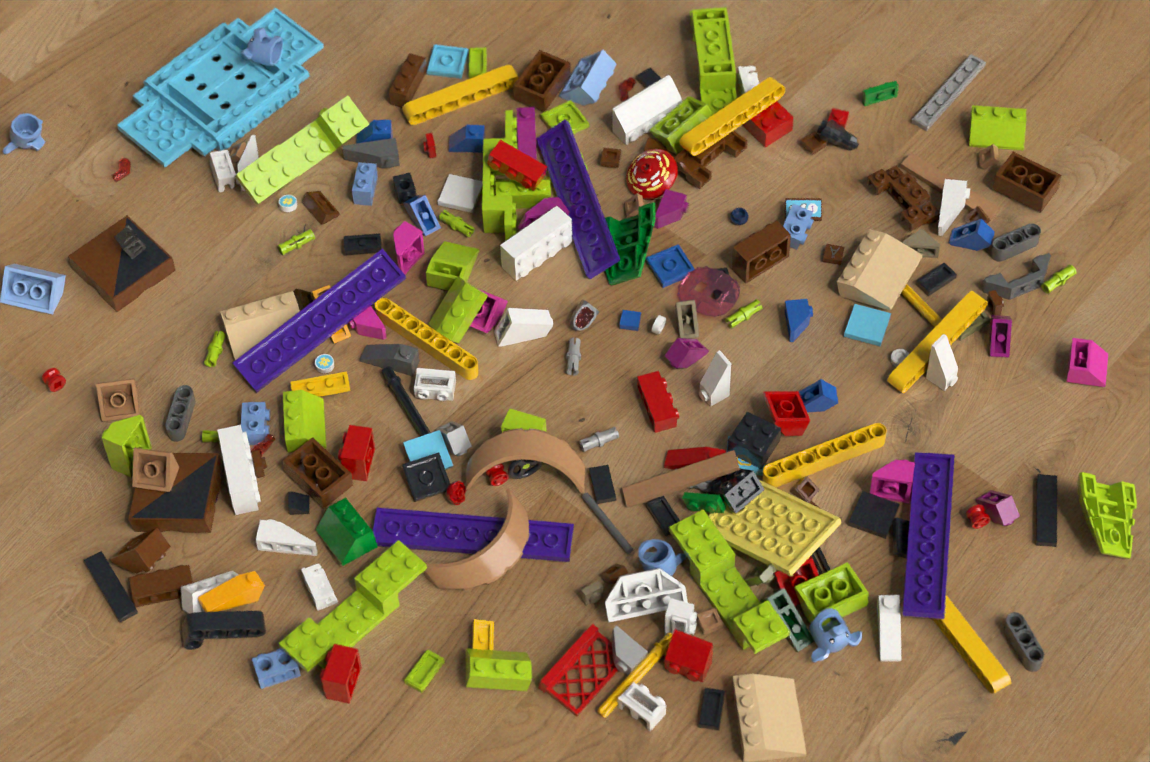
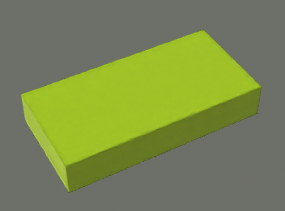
(477, 61)
(424, 671)

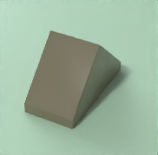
(923, 243)
(687, 319)

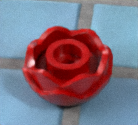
(456, 492)

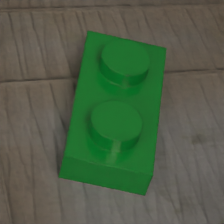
(880, 93)
(708, 502)

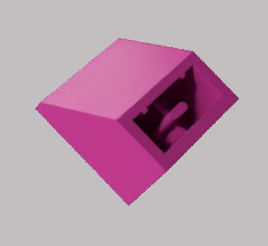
(1087, 363)

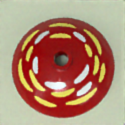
(654, 180)

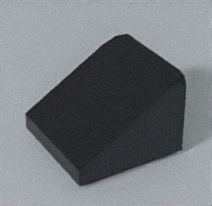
(298, 503)

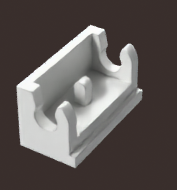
(747, 80)
(222, 169)
(318, 586)

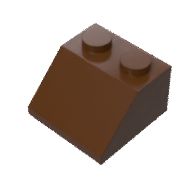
(142, 552)

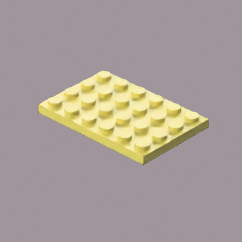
(776, 528)

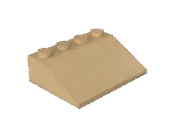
(878, 270)
(255, 321)
(767, 717)

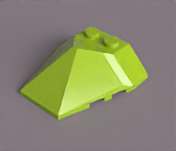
(1108, 513)

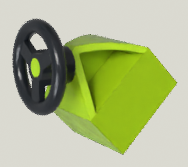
(514, 420)

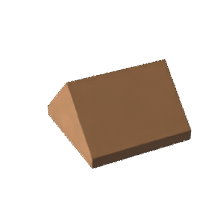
(118, 399)
(154, 469)

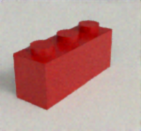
(517, 165)
(657, 401)

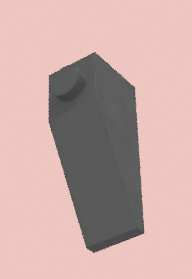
(381, 152)
(397, 356)

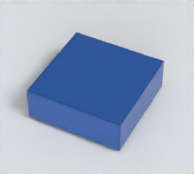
(630, 320)

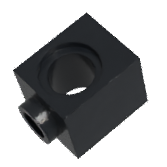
(404, 187)

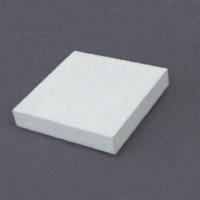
(460, 193)

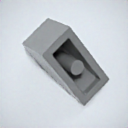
(455, 438)
(626, 651)

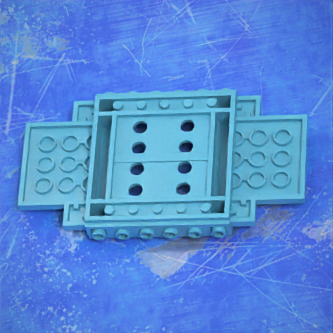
(181, 117)

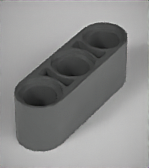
(1015, 242)
(185, 407)
(1024, 651)

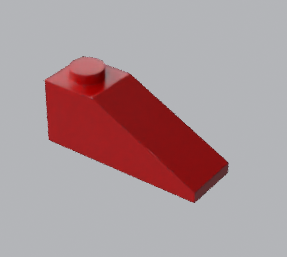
(684, 457)

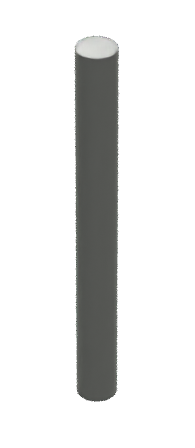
(607, 523)

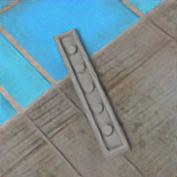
(948, 92)

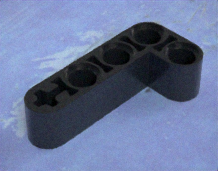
(221, 625)

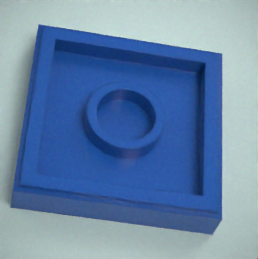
(669, 265)

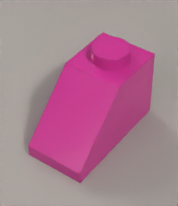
(368, 324)

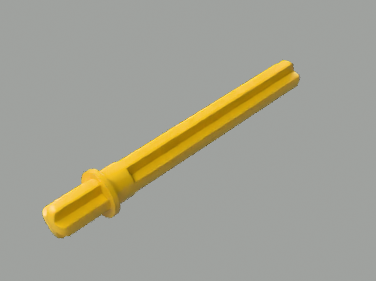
(921, 305)
(636, 675)

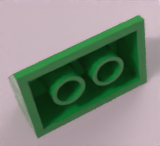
(346, 532)

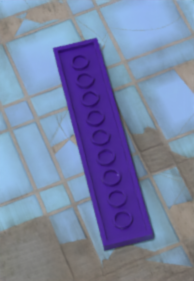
(578, 195)
(319, 320)
(467, 533)
(929, 536)

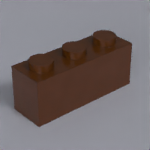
(408, 80)
(160, 585)

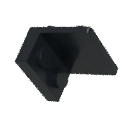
(737, 488)

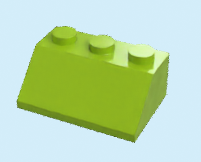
(679, 122)
(997, 126)
(522, 196)
(458, 310)
(303, 419)
(122, 439)
(835, 590)
(498, 669)

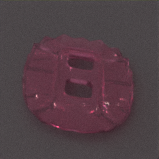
(714, 280)

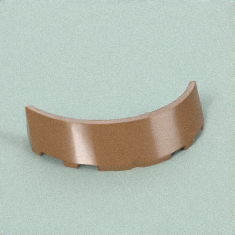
(527, 445)
(491, 561)

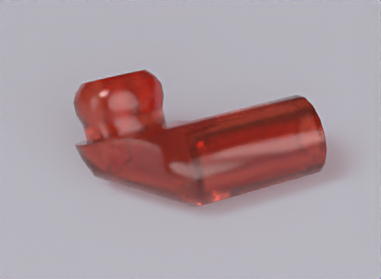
(626, 86)
(124, 169)
(264, 445)

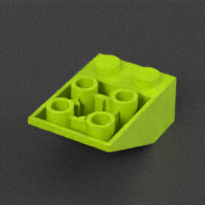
(448, 263)

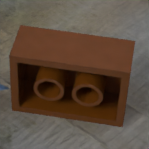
(542, 80)
(1026, 182)
(761, 251)
(318, 473)

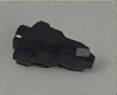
(837, 135)

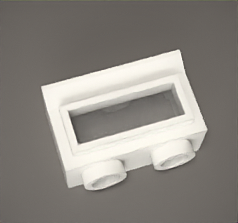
(435, 384)
(681, 617)
(643, 704)

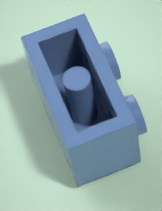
(796, 224)
(254, 421)

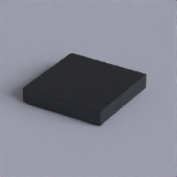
(426, 477)
(874, 514)

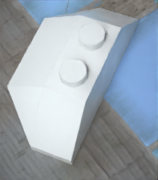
(643, 594)

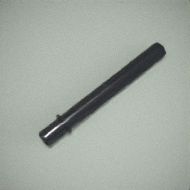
(394, 383)

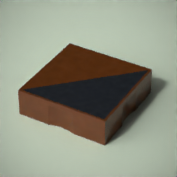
(113, 272)
(190, 502)

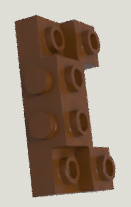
(695, 166)
(907, 194)

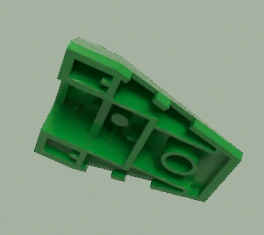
(632, 243)

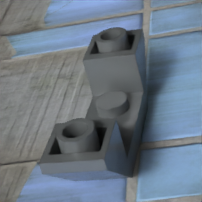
(1019, 286)

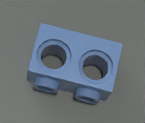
(365, 184)
(277, 671)

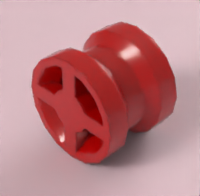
(54, 379)
(497, 475)
(978, 516)

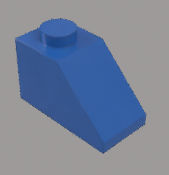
(376, 131)
(468, 139)
(422, 214)
(972, 236)
(797, 317)
(819, 396)

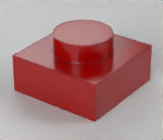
(839, 116)
(429, 145)

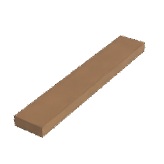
(936, 178)
(681, 478)

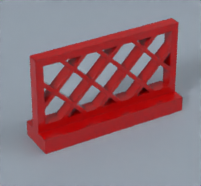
(568, 663)

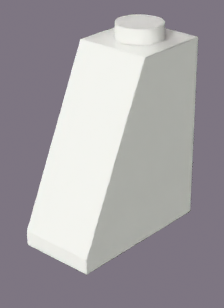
(522, 325)

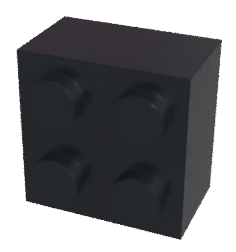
(754, 440)

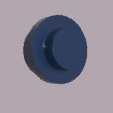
(739, 216)

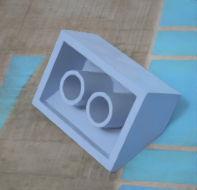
(588, 78)
(32, 288)

